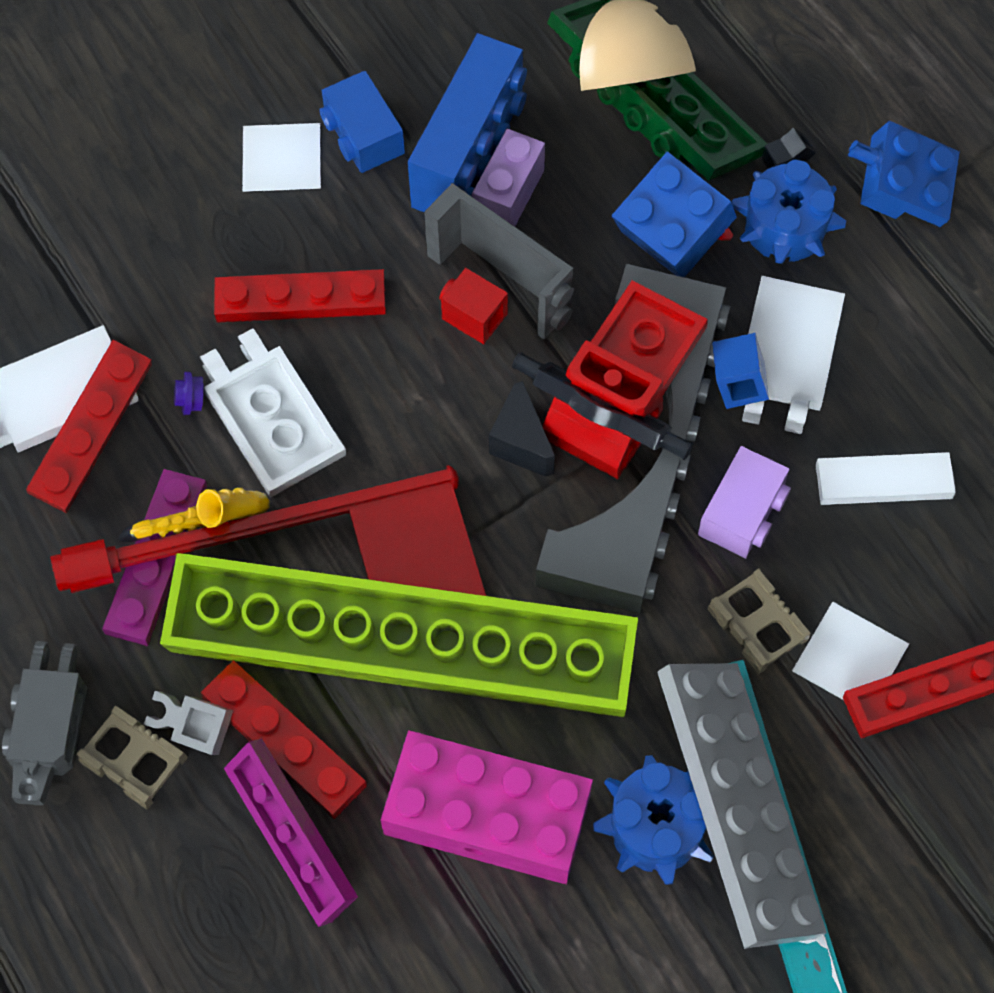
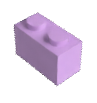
(511, 175)
(744, 501)

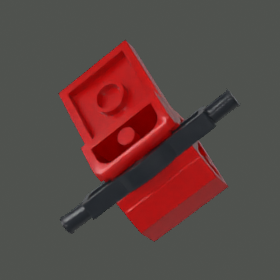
(618, 382)

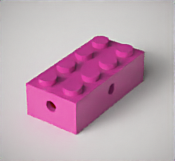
(486, 807)

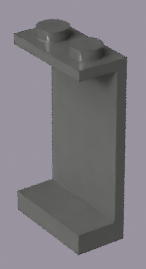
(462, 219)

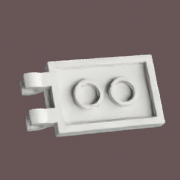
(797, 340)
(45, 387)
(271, 415)

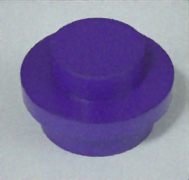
(189, 393)

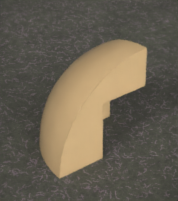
(631, 45)

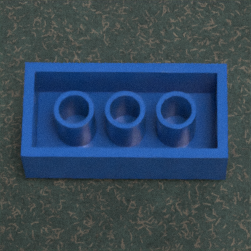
(468, 121)

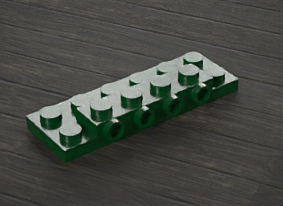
(671, 111)

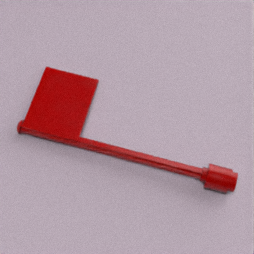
(403, 528)

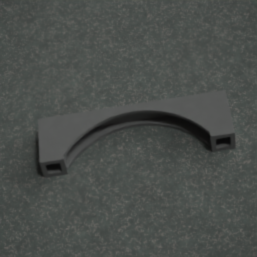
(615, 551)

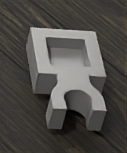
(195, 722)

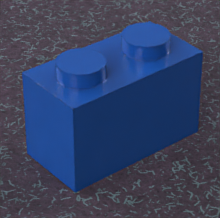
(362, 121)

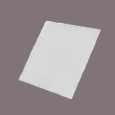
(281, 157)
(848, 652)

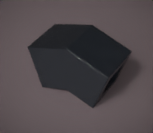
(789, 147)

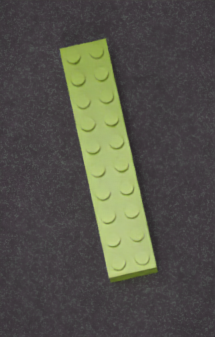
(400, 634)

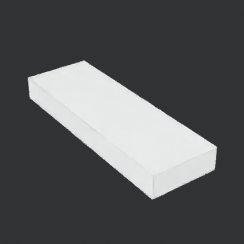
(885, 478)

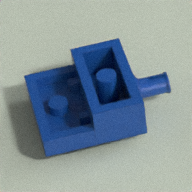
(907, 174)

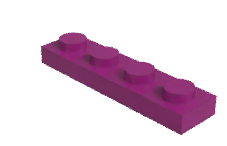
(147, 584)
(290, 832)

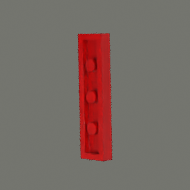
(299, 296)
(89, 426)
(922, 690)
(293, 745)

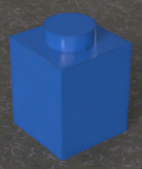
(740, 370)

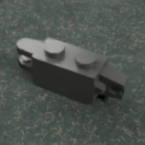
(44, 723)

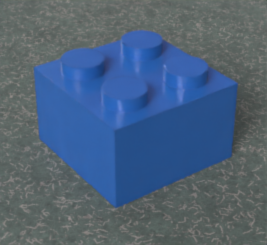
(674, 215)

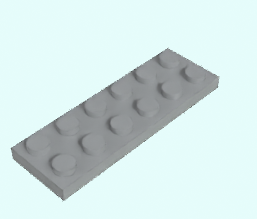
(741, 804)

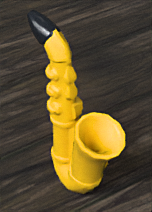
(210, 511)

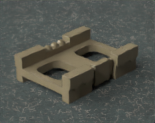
(746, 628)
(121, 769)

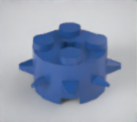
(789, 212)
(643, 843)

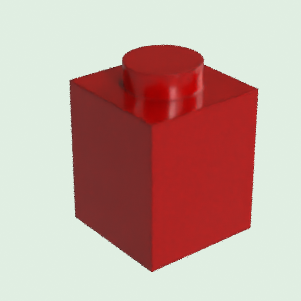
(473, 305)

